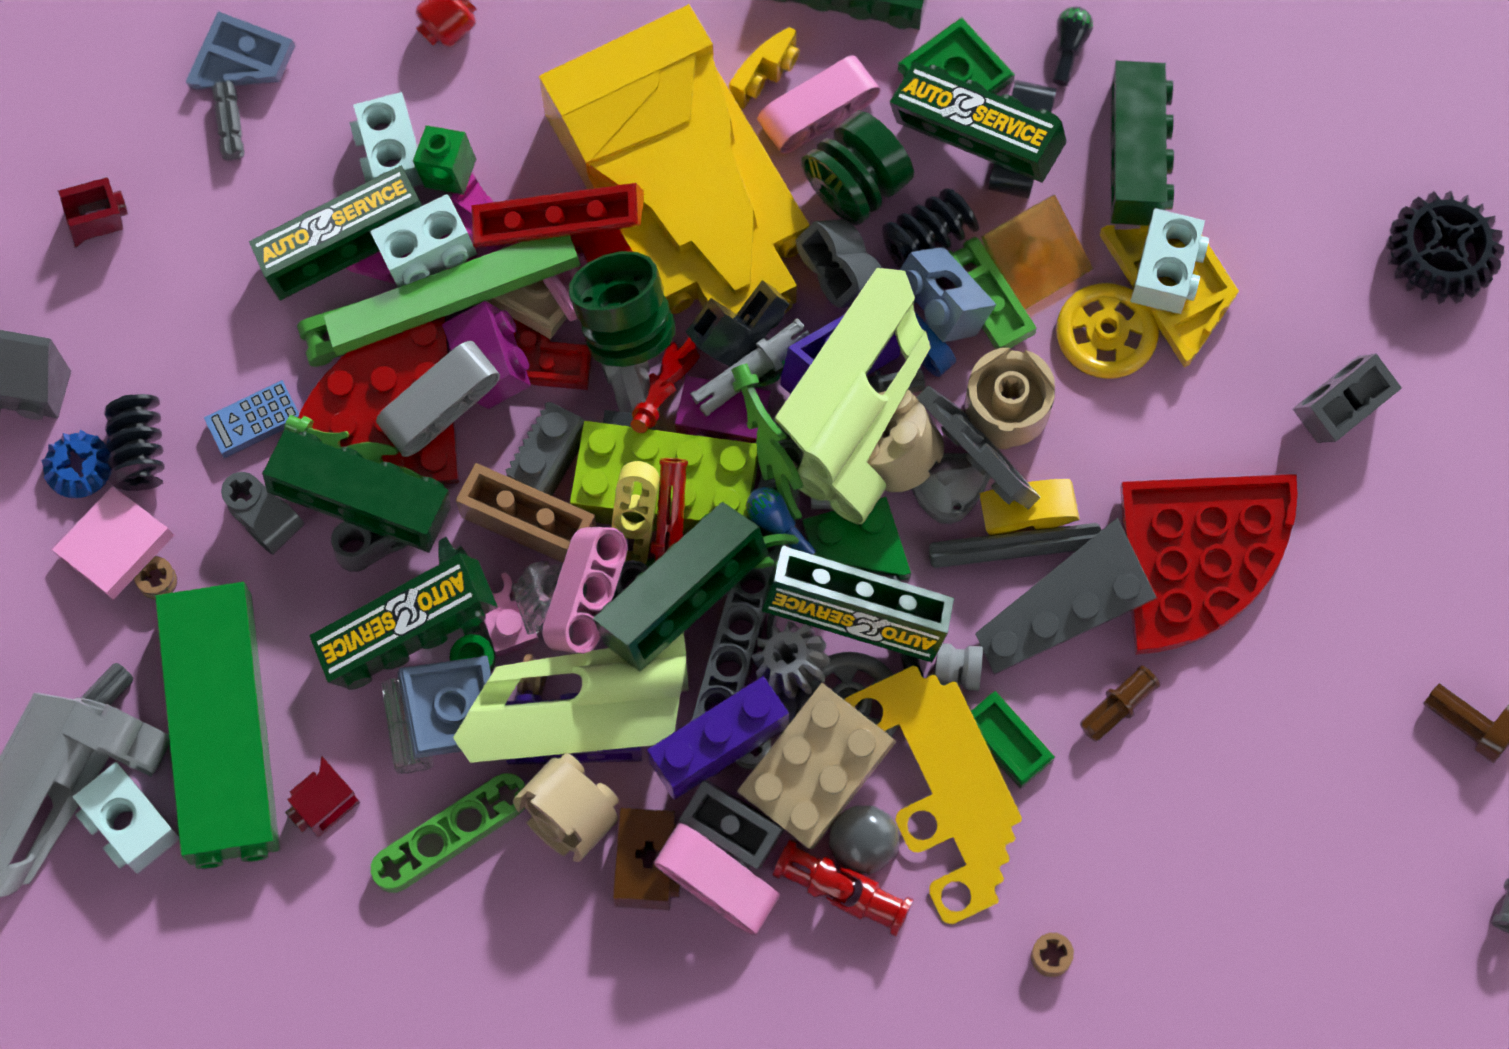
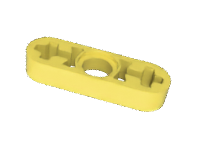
(643, 504)

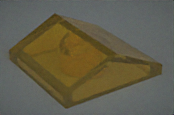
(1037, 251)

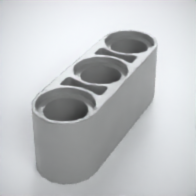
(438, 398)

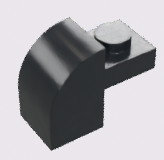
(732, 335)

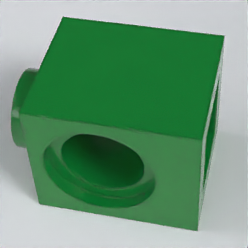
(444, 159)

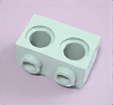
(388, 144)
(420, 235)
(1164, 260)

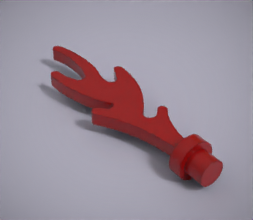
(674, 366)

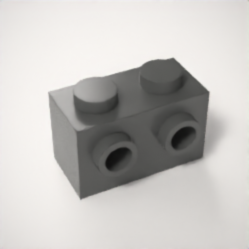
(732, 825)

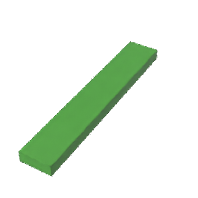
(449, 292)

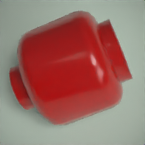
(445, 20)

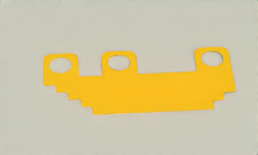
(964, 782)

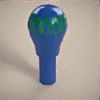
(769, 511)

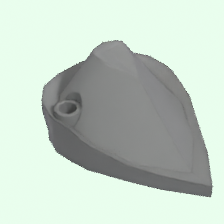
(951, 484)

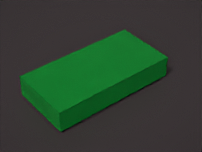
(1011, 740)

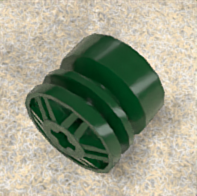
(858, 167)
(622, 308)

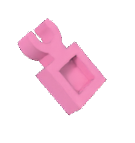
(506, 624)

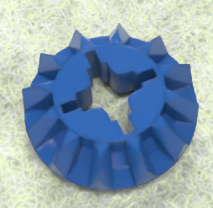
(67, 481)

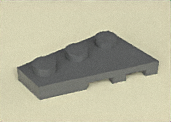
(982, 452)

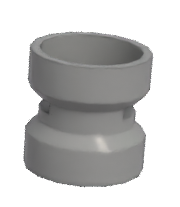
(959, 666)

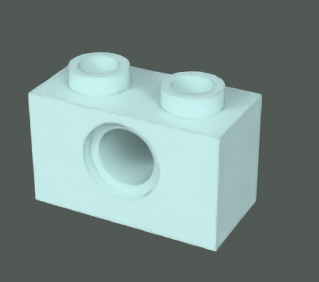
(106, 799)

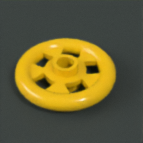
(1084, 355)

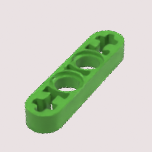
(446, 827)

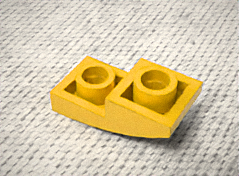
(765, 62)
(1052, 510)

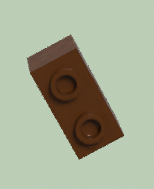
(634, 884)

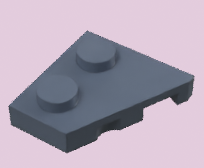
(239, 54)

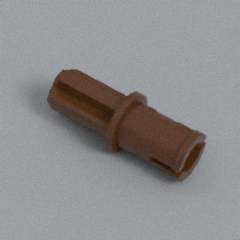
(1119, 703)

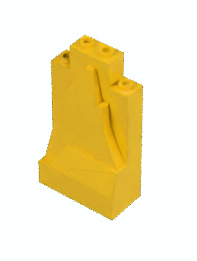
(665, 119)

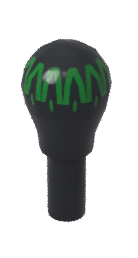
(1073, 31)

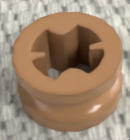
(167, 586)
(534, 684)
(1040, 947)

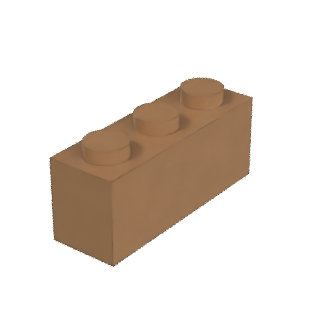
(520, 512)

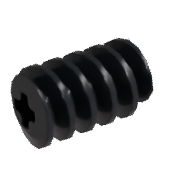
(928, 225)
(130, 442)

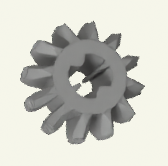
(803, 670)

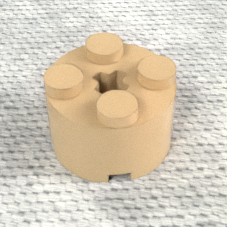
(1013, 375)
(907, 446)
(567, 807)

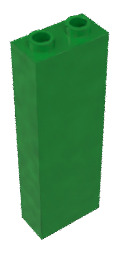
(217, 725)

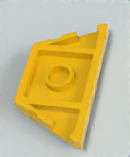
(1199, 318)

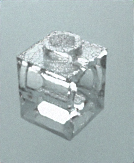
(529, 593)

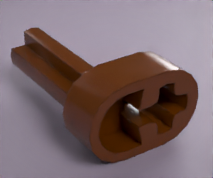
(1489, 735)

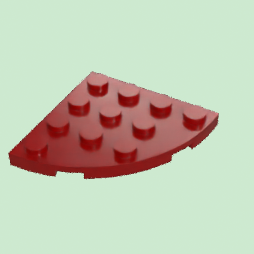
(369, 380)
(1204, 550)

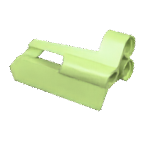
(836, 410)
(612, 710)

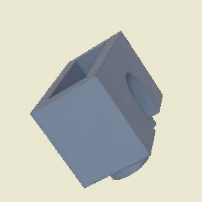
(950, 312)

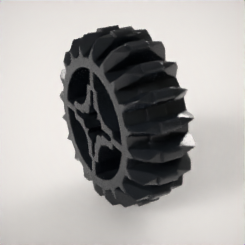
(1449, 225)

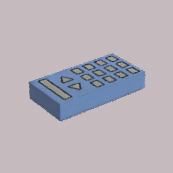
(251, 419)

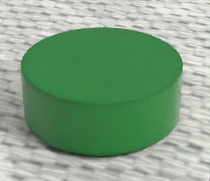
(471, 647)

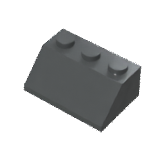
(31, 375)

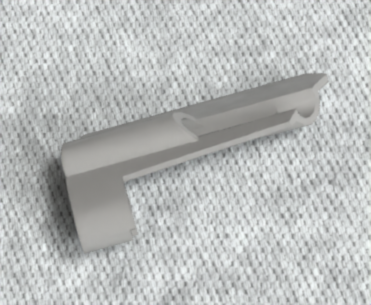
(57, 753)

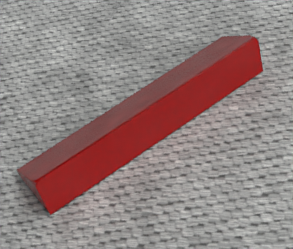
(557, 215)

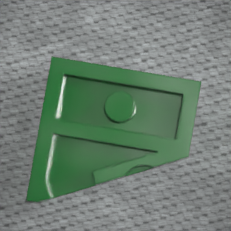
(864, 546)

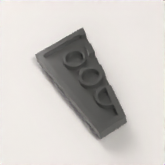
(1075, 597)

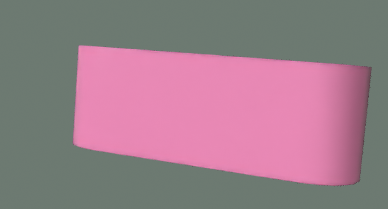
(818, 104)
(601, 577)
(717, 879)

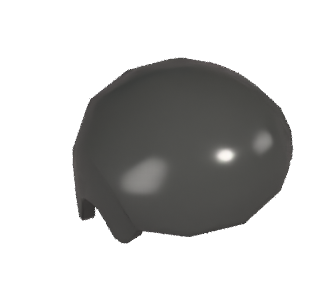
(864, 839)

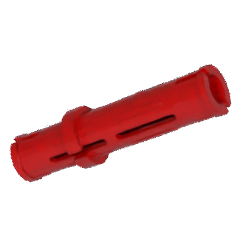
(671, 475)

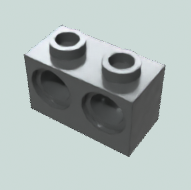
(1347, 398)

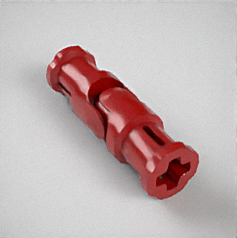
(826, 879)

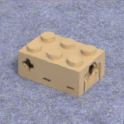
(816, 766)

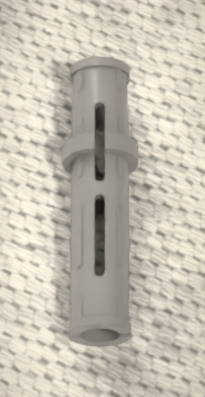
(766, 357)

